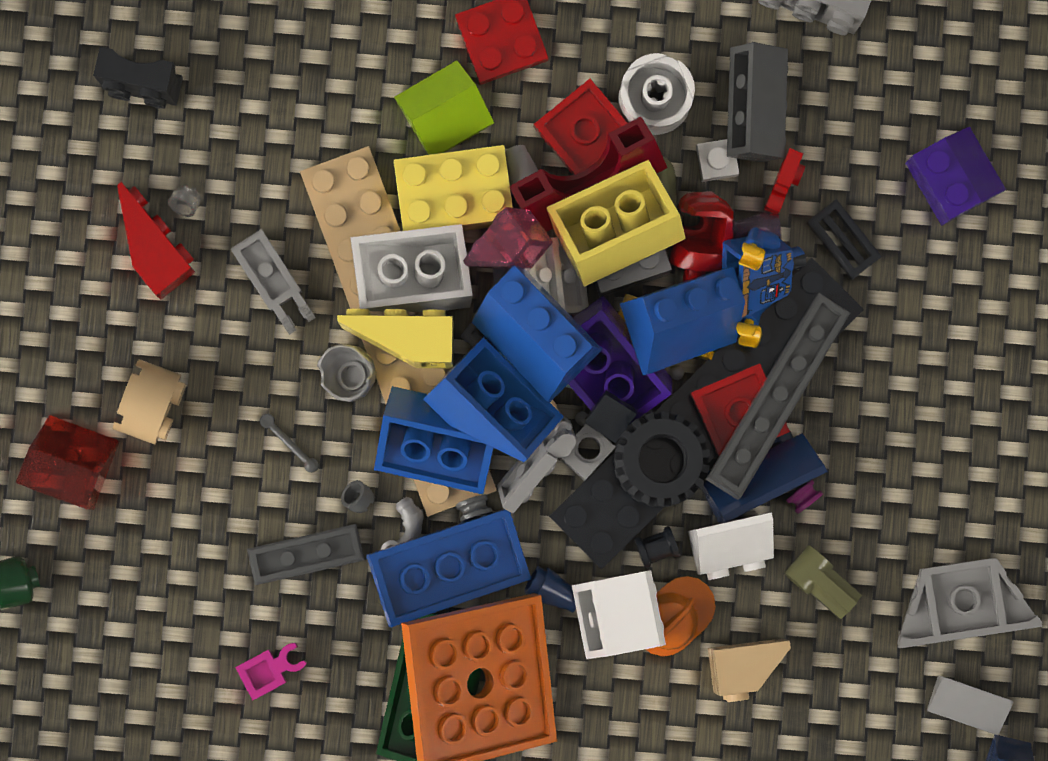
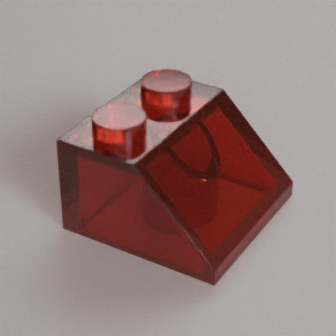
(68, 462)

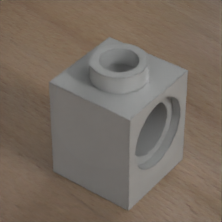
(582, 466)

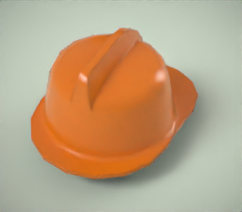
(685, 610)

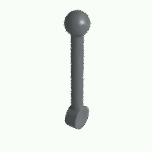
(268, 421)

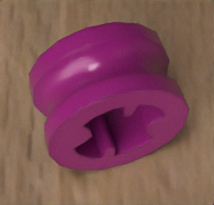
(804, 496)

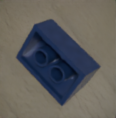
(783, 469)

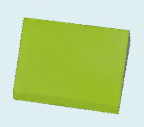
(445, 109)

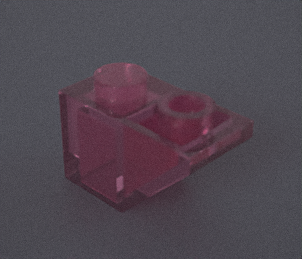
(510, 241)

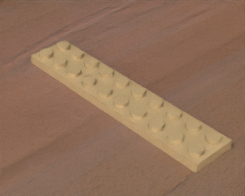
(352, 204)

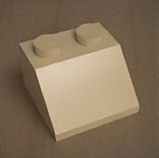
(744, 667)

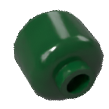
(16, 582)

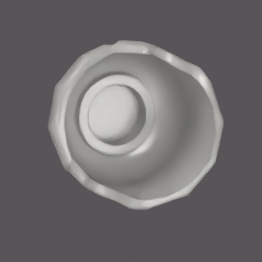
(346, 372)

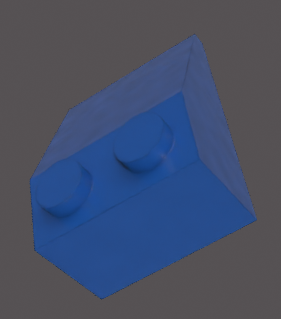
(493, 403)

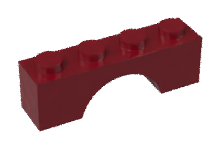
(624, 149)

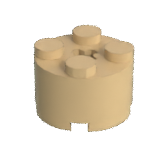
(148, 402)

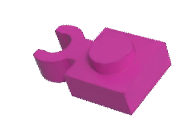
(265, 672)

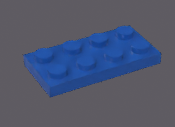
(448, 567)

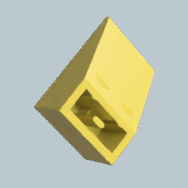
(417, 340)

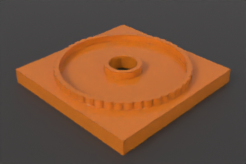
(516, 701)

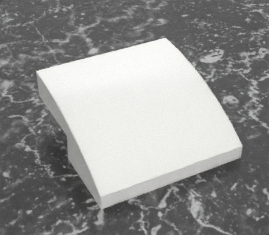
(560, 279)

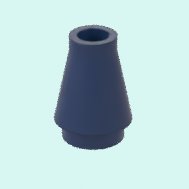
(552, 589)

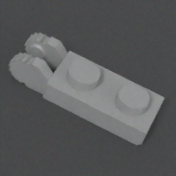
(270, 277)
(523, 477)

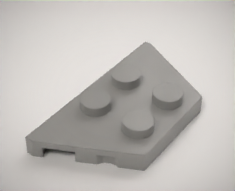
(964, 603)

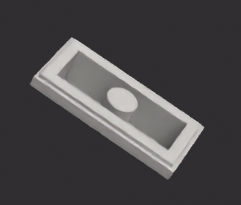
(969, 705)

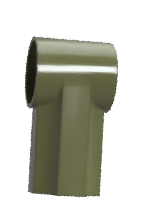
(816, 577)

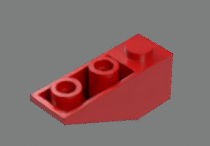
(151, 252)

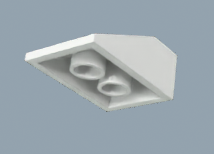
(412, 270)
(732, 545)

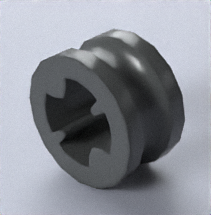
(473, 507)

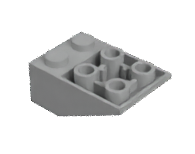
(839, 15)

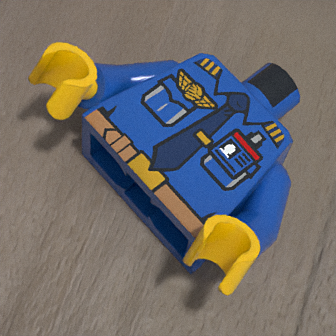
(764, 274)

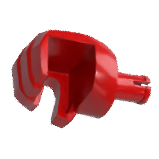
(703, 242)

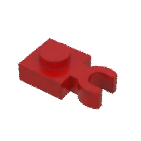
(788, 174)

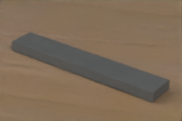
(778, 396)

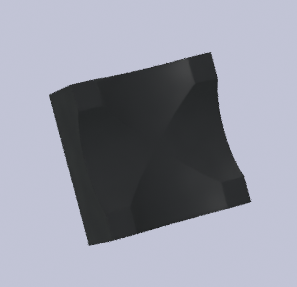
(151, 81)

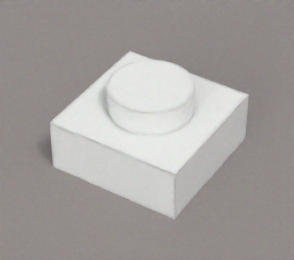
(714, 161)

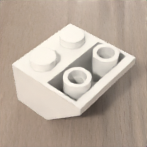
(619, 615)

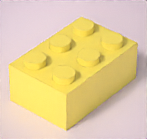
(453, 188)
(616, 223)

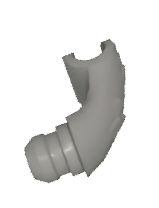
(412, 519)

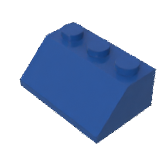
(685, 319)
(534, 333)
(426, 448)

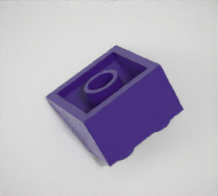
(955, 175)

